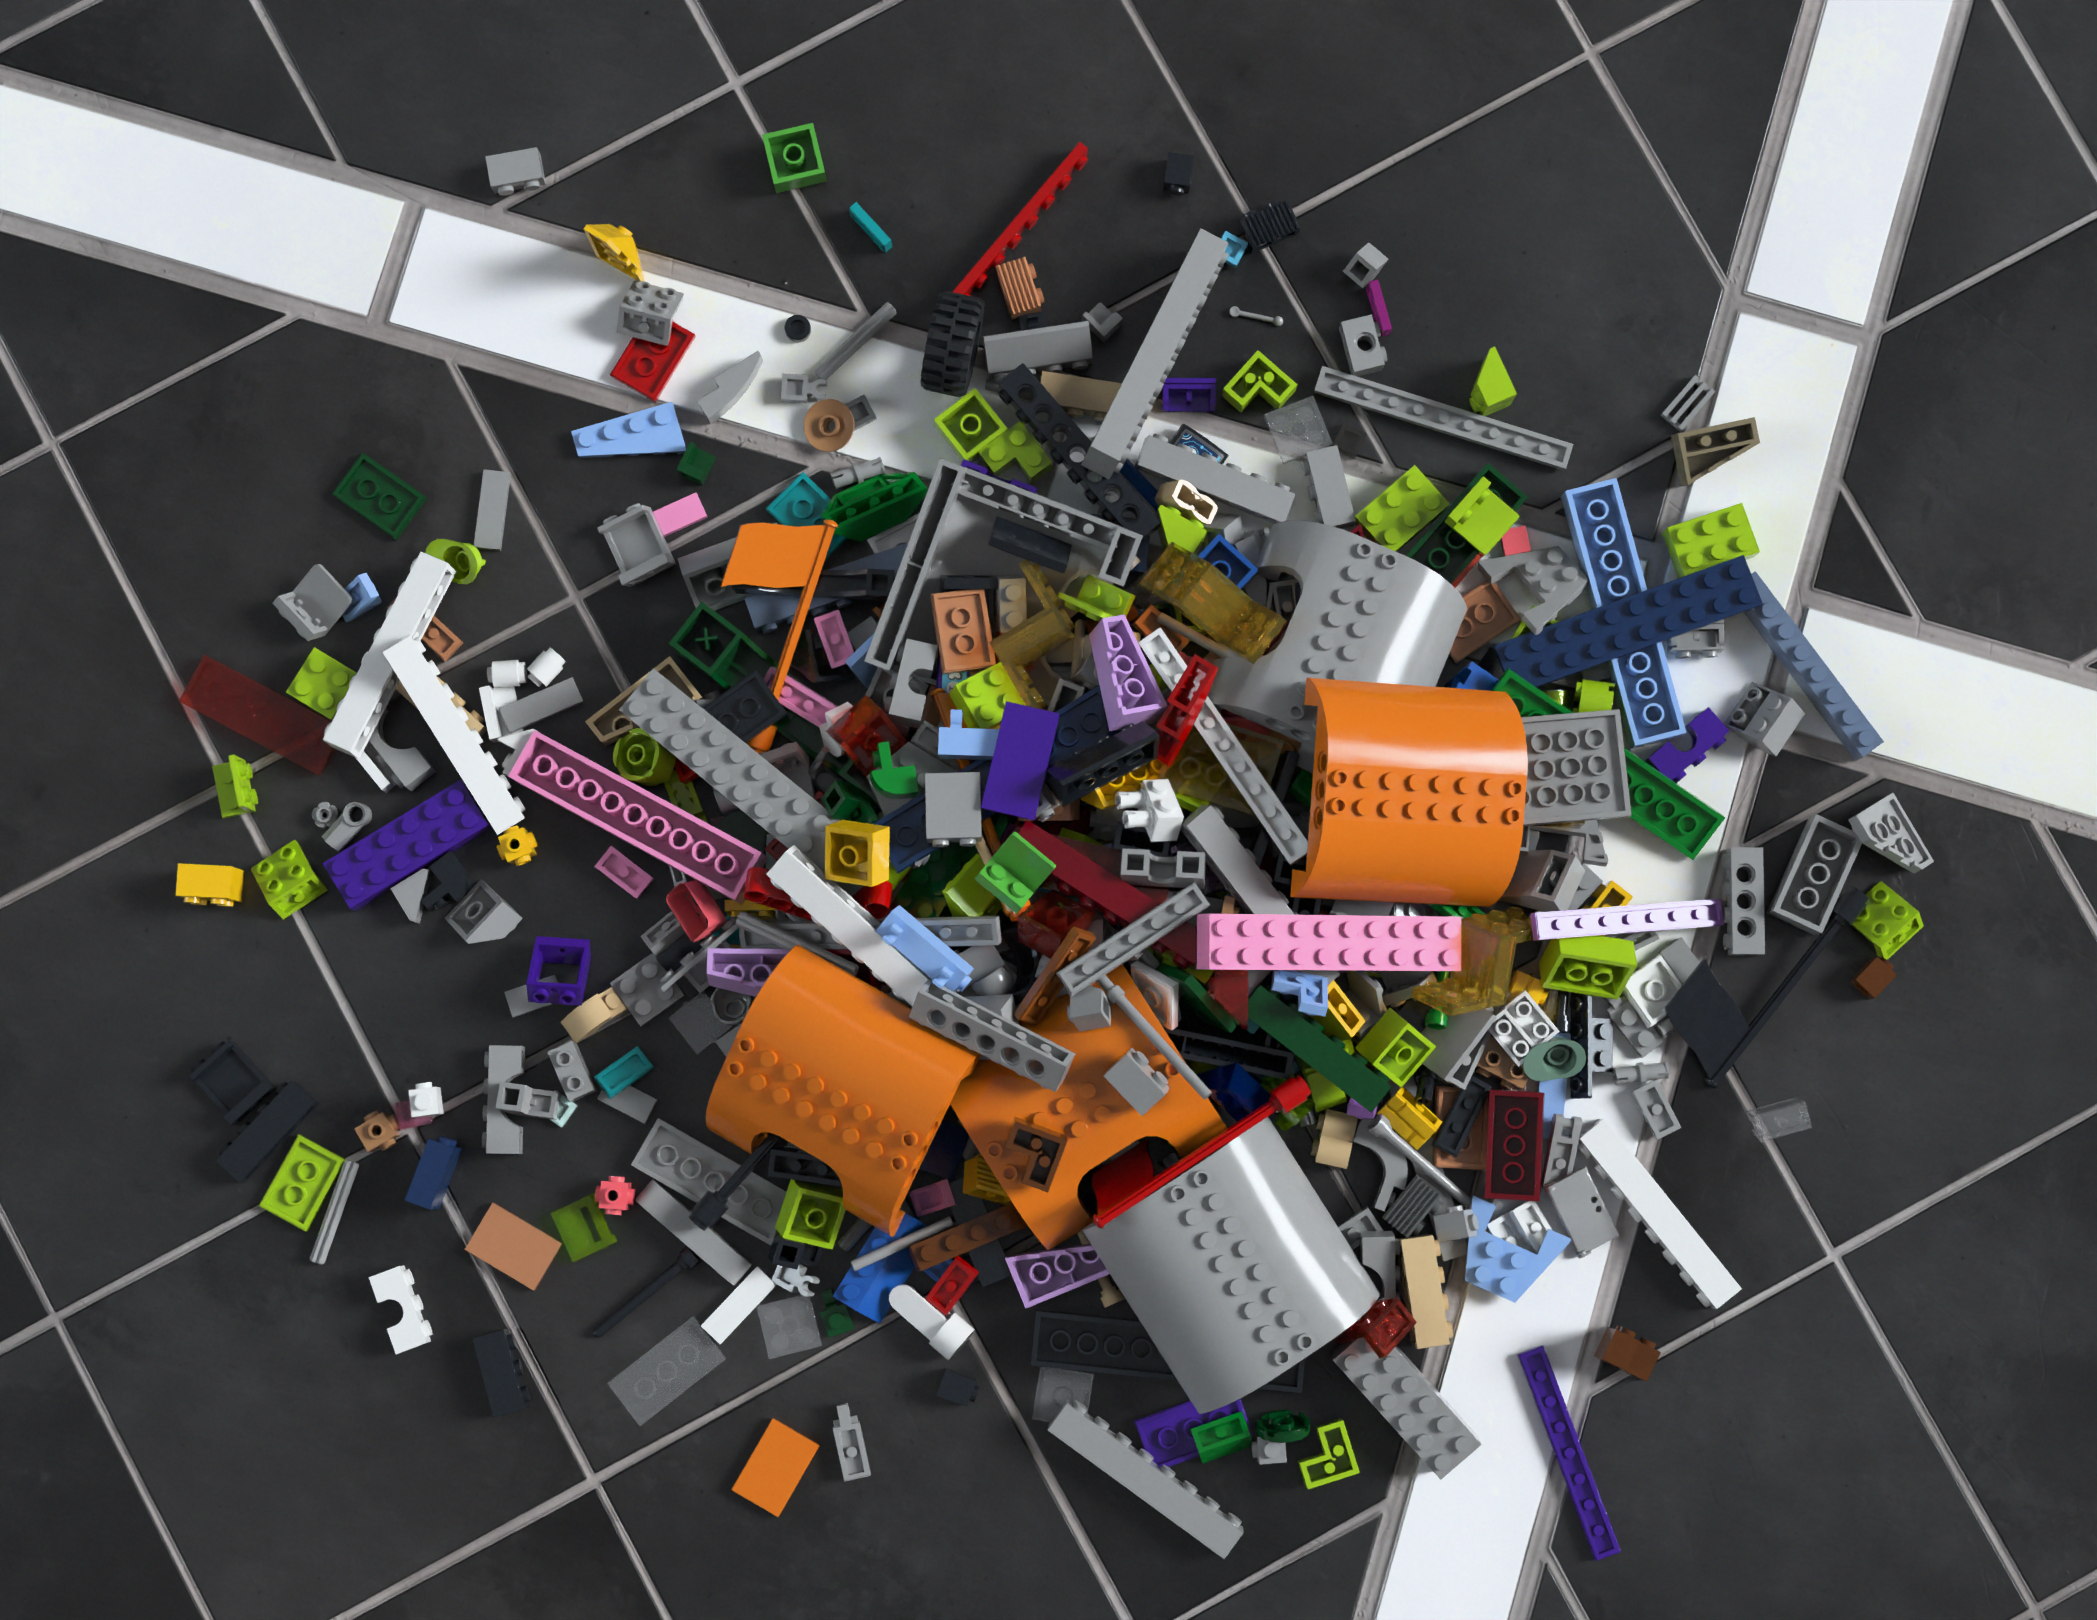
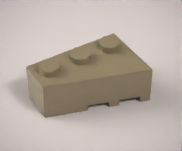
(1708, 448)

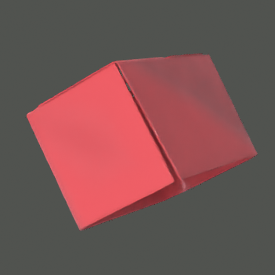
(694, 925)

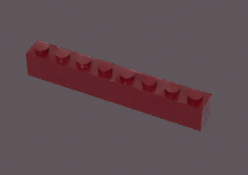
(1108, 893)

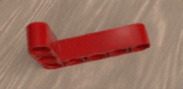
(761, 891)

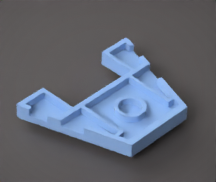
(1503, 1265)

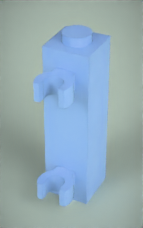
(966, 742)
(925, 950)

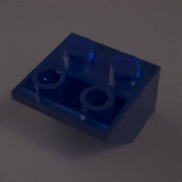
(1234, 1090)

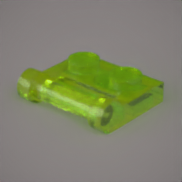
(575, 1229)

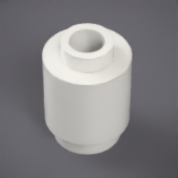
(545, 667)
(507, 673)

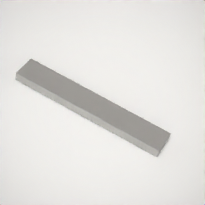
(1133, 939)

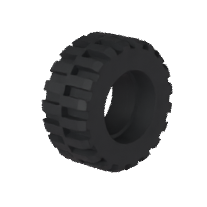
(952, 343)

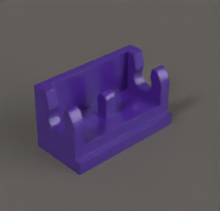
(1189, 395)

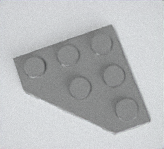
(1891, 834)

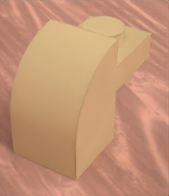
(593, 1014)

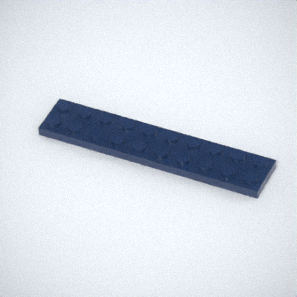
(1631, 623)
(1078, 727)

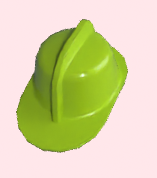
(461, 557)

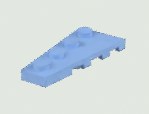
(642, 432)

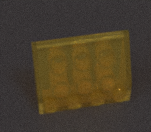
(1201, 775)

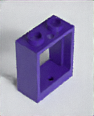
(548, 951)

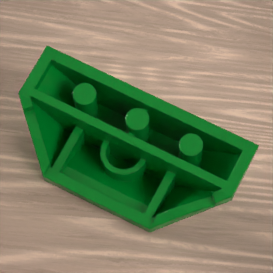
(875, 505)

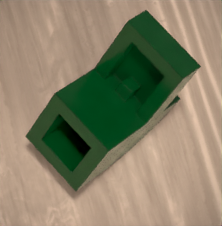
(849, 803)

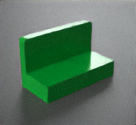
(1222, 1437)

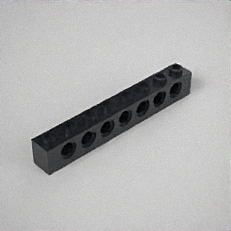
(1022, 381)

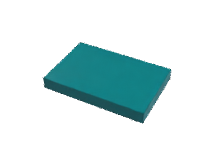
(802, 506)

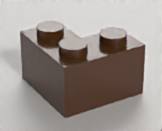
(1042, 1147)
(1625, 1352)

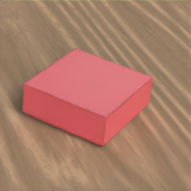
(1515, 541)

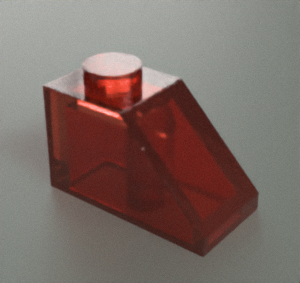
(1232, 993)

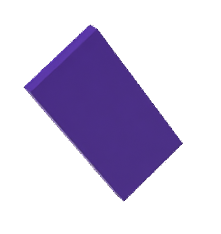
(1020, 761)
(1169, 1433)

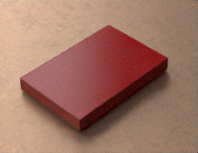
(650, 365)

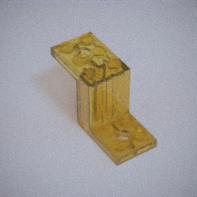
(1213, 602)
(1033, 637)
(1486, 963)

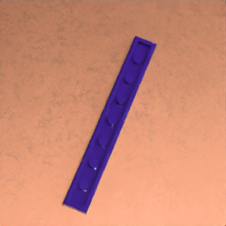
(1569, 1453)

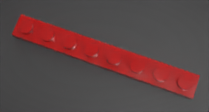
(1025, 219)

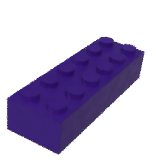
(407, 845)

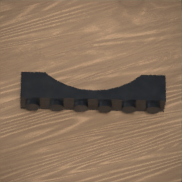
(836, 584)

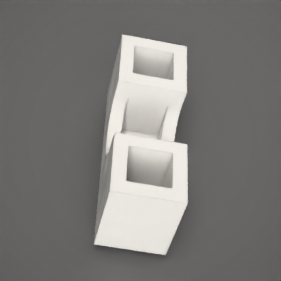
(412, 1329)

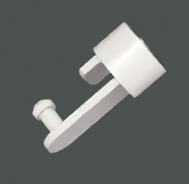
(945, 1333)

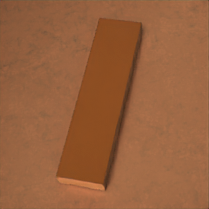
(1048, 983)

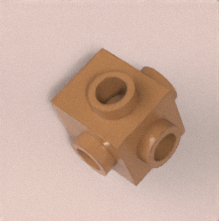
(369, 1133)

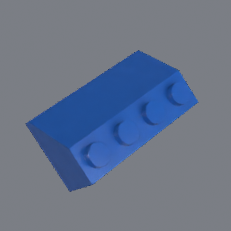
(870, 1286)

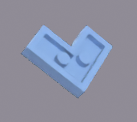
(1310, 989)

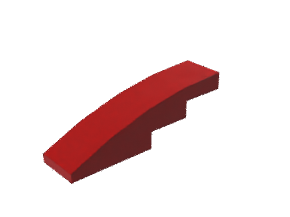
(1184, 707)

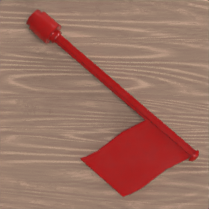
(1133, 1176)

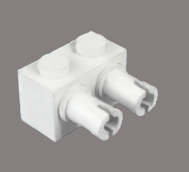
(1156, 811)

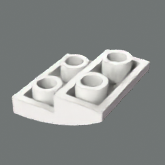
(1521, 1027)

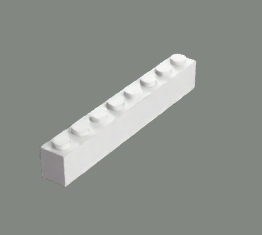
(376, 679)
(453, 734)
(846, 921)
(1658, 1214)

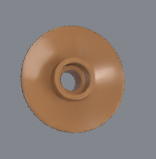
(817, 425)

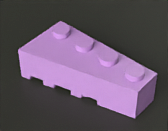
(1124, 675)
(742, 969)
(1053, 1272)

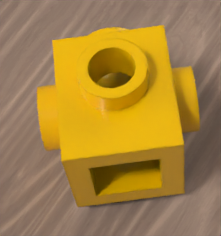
(525, 850)

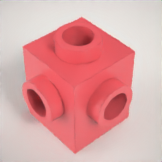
(625, 1195)

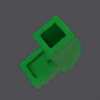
(890, 781)

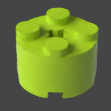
(1593, 696)
(643, 759)

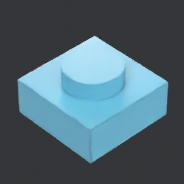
(1235, 248)

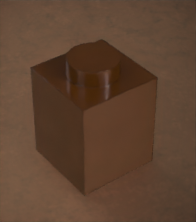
(1873, 977)

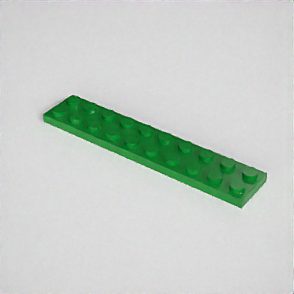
(1654, 798)

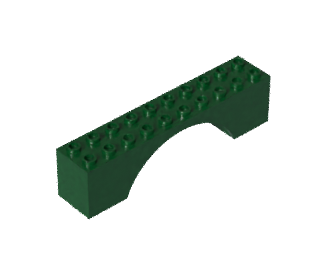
(728, 657)

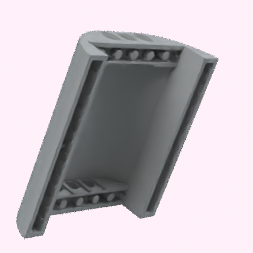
(1235, 1269)

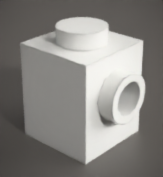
(425, 1100)

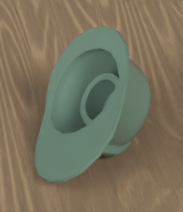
(1554, 1059)

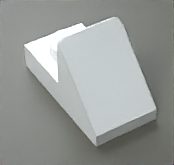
(517, 742)

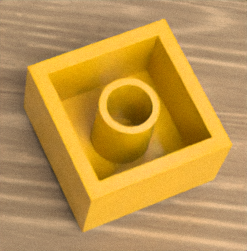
(857, 853)
(209, 883)

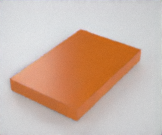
(775, 1467)

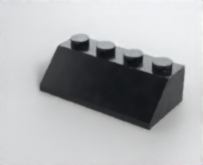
(1103, 762)

